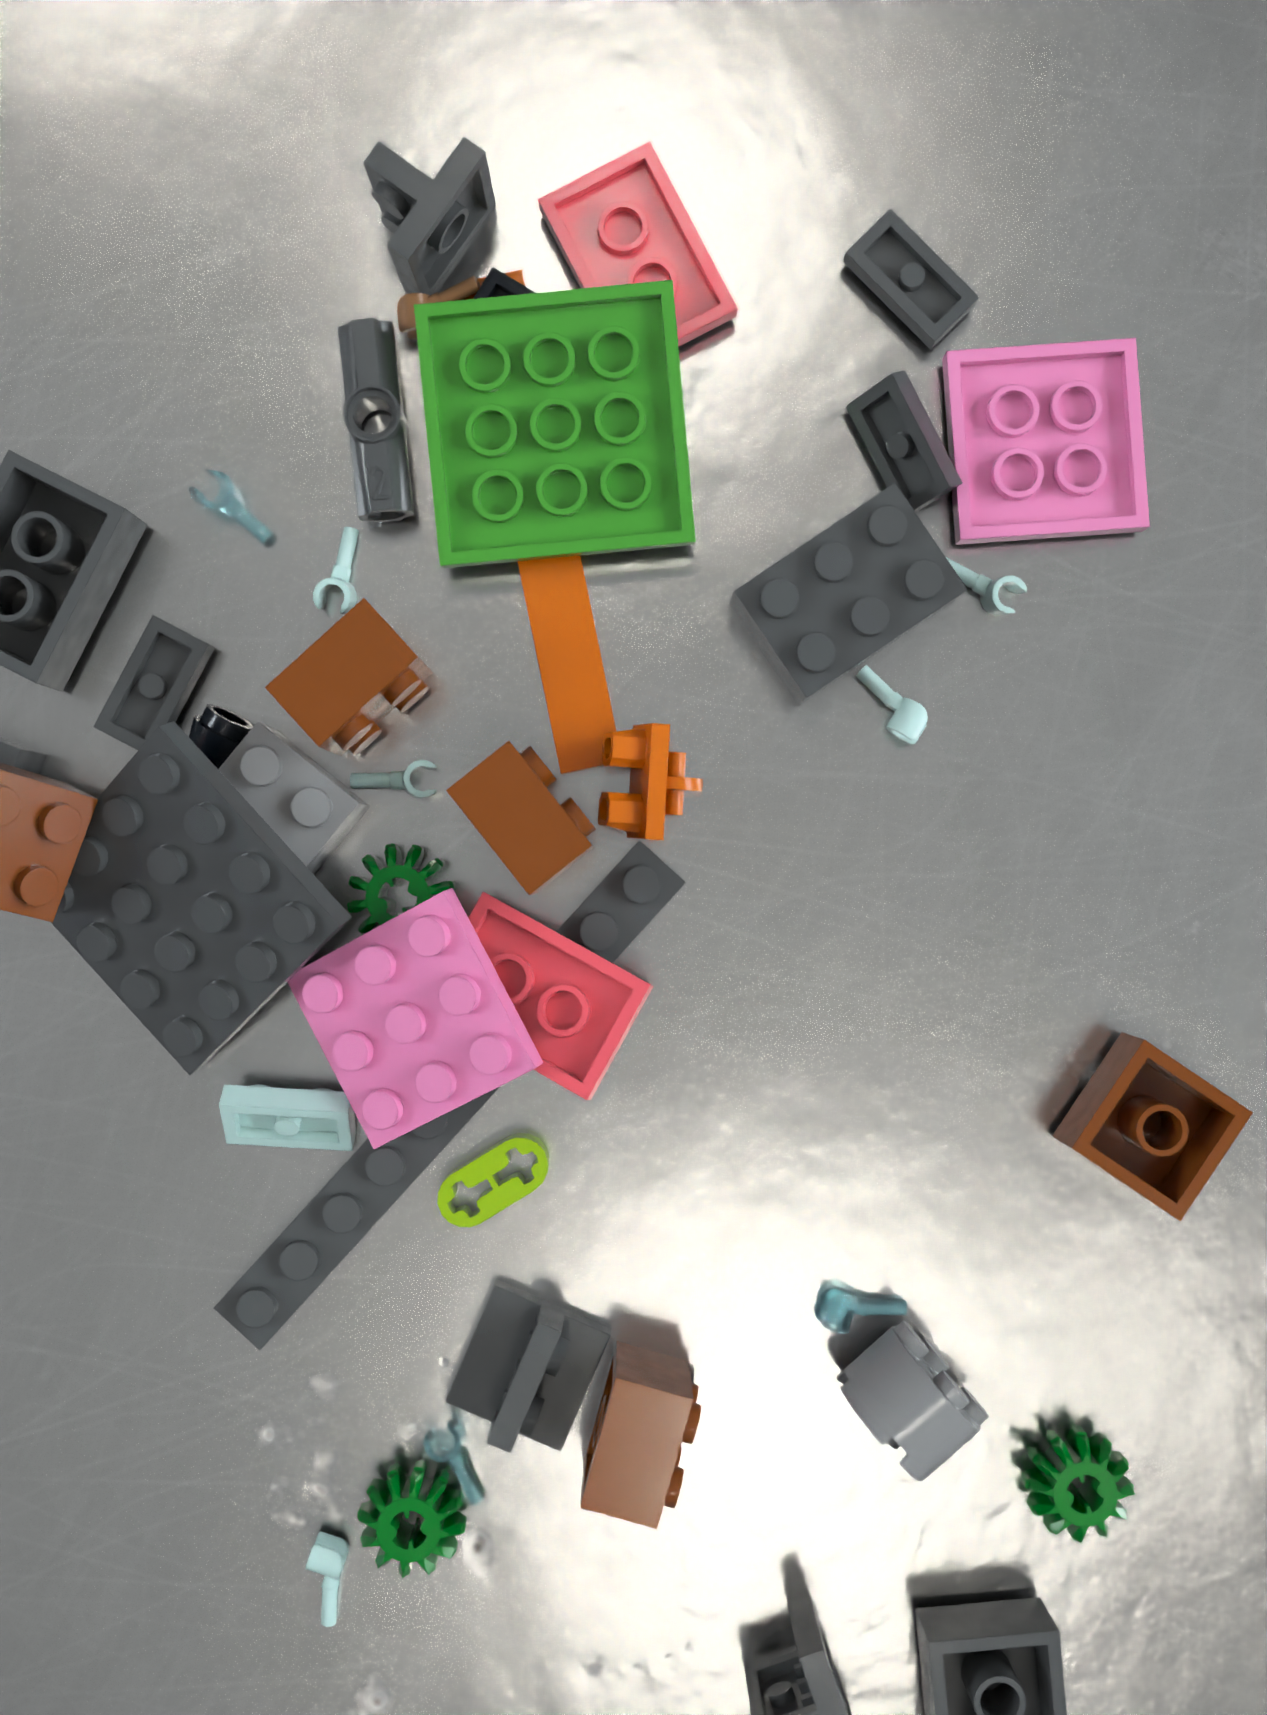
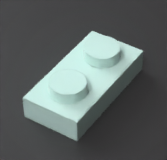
(287, 1117)

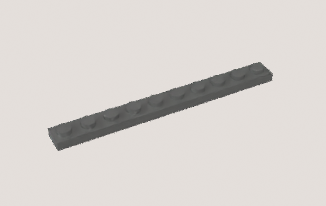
(379, 1176)

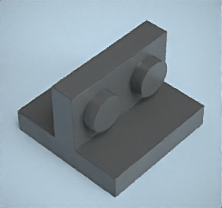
(427, 215)
(527, 1368)
(801, 1680)

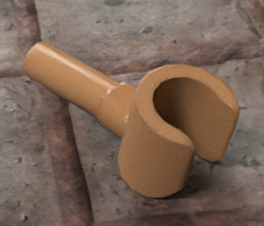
(406, 303)

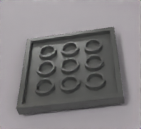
(190, 900)

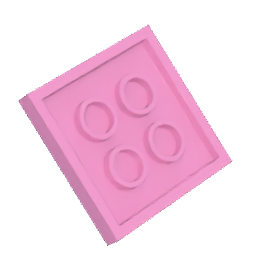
(1046, 441)
(414, 1019)

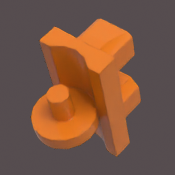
(655, 781)

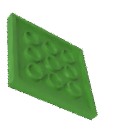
(555, 424)

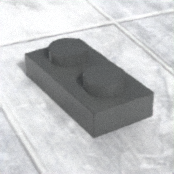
(910, 279)
(903, 440)
(153, 683)

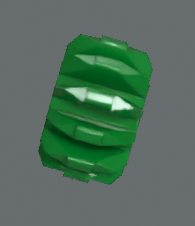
(376, 898)
(1090, 1502)
(409, 1541)

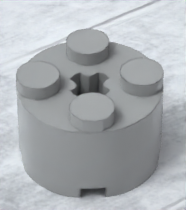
(911, 1401)

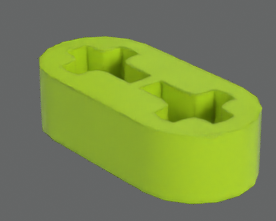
(502, 1192)

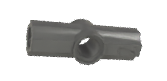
(371, 385)

